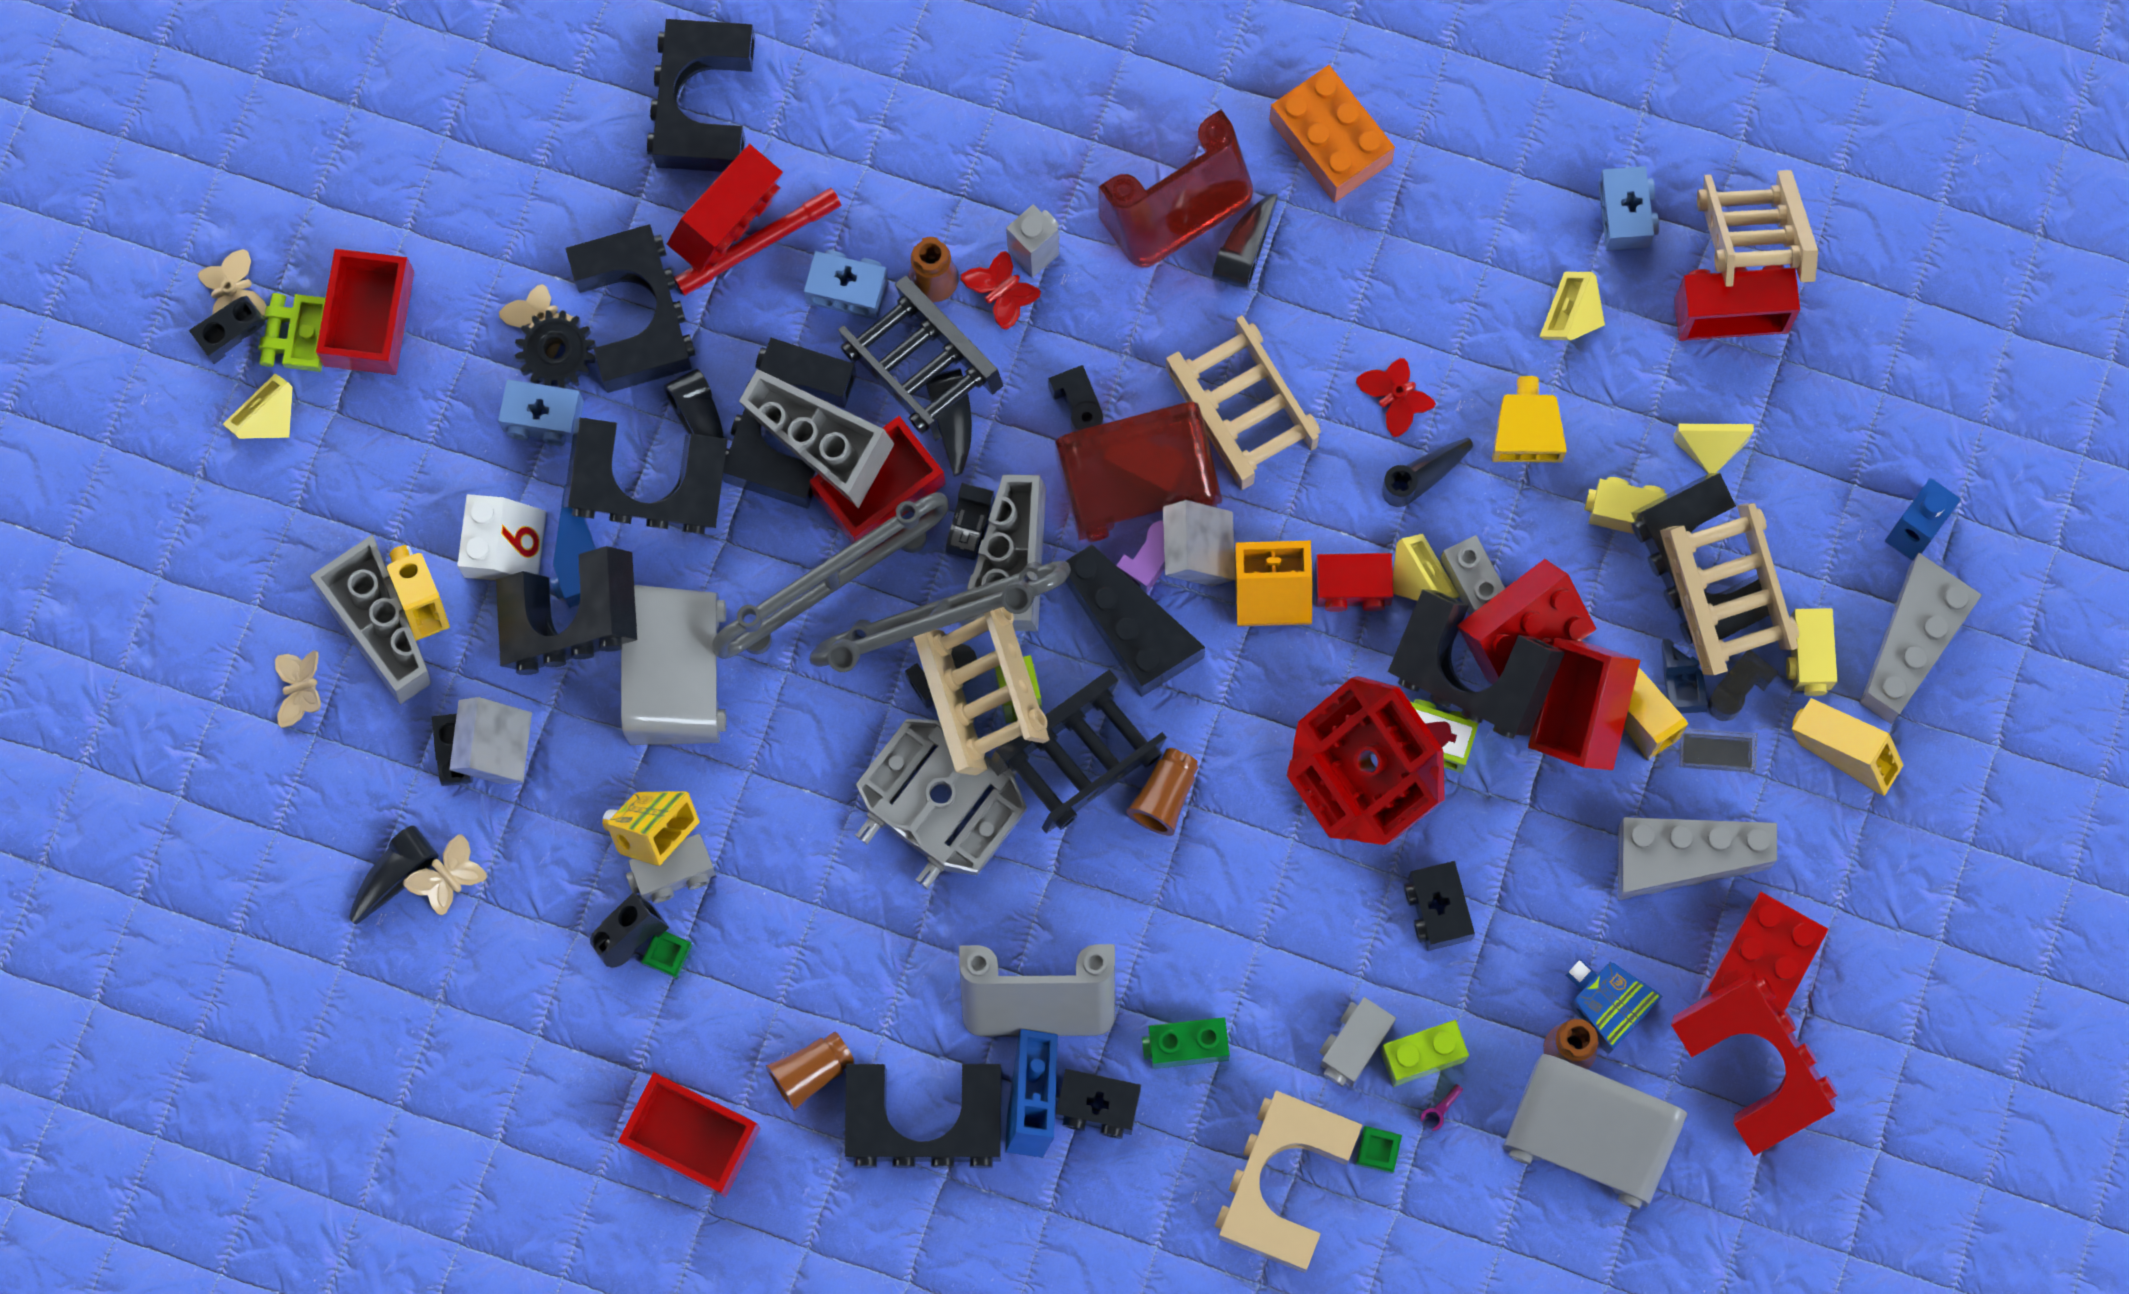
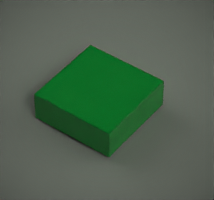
(667, 954)
(1378, 1150)

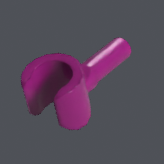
(1442, 1107)

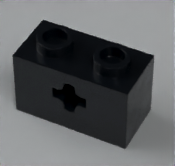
(1443, 884)
(1083, 1087)

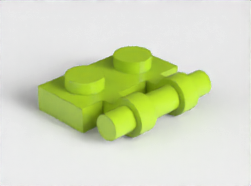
(302, 336)

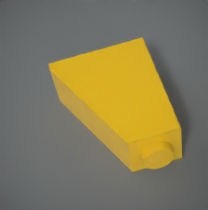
(1652, 718)
(1848, 745)

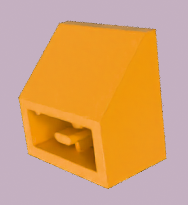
(1273, 583)

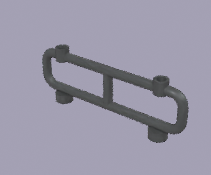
(909, 536)
(1013, 593)

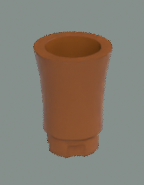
(933, 269)
(1164, 793)
(1558, 1046)
(809, 1069)

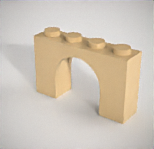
(1286, 1125)

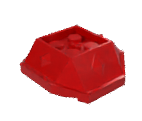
(1335, 767)

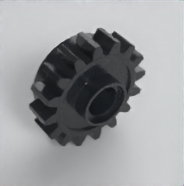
(550, 332)

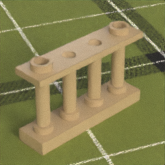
(1788, 214)
(1224, 433)
(1693, 580)
(949, 700)

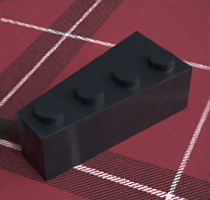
(1134, 627)

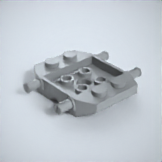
(928, 823)

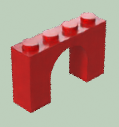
(1748, 1009)

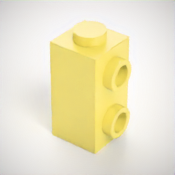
(1615, 500)
(1814, 661)

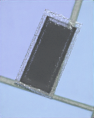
(1718, 750)

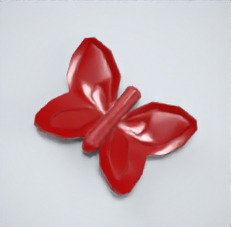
(1003, 287)
(1398, 392)

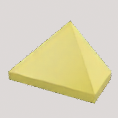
(1574, 308)
(264, 413)
(1712, 444)
(1419, 569)

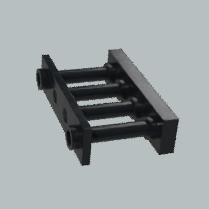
(933, 325)
(1072, 716)

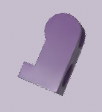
(1149, 561)

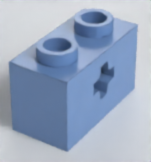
(1620, 227)
(859, 297)
(527, 399)

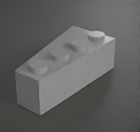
(826, 438)
(1013, 540)
(370, 612)
(1920, 629)
(1687, 852)

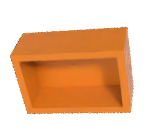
(1331, 133)

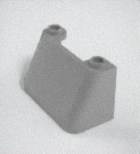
(672, 669)
(1048, 1004)
(1595, 1129)

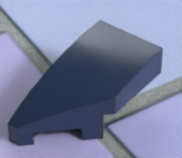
(1683, 680)

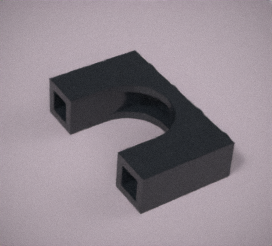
(687, 50)
(635, 259)
(750, 460)
(594, 489)
(1690, 508)
(601, 624)
(1426, 663)
(972, 1138)

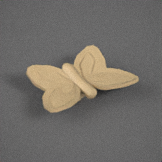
(227, 281)
(521, 312)
(302, 691)
(448, 877)

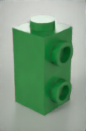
(1186, 1043)

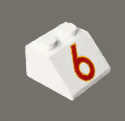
(500, 538)

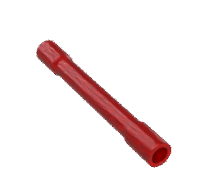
(809, 212)

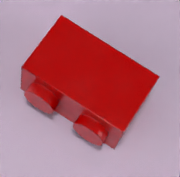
(1354, 581)

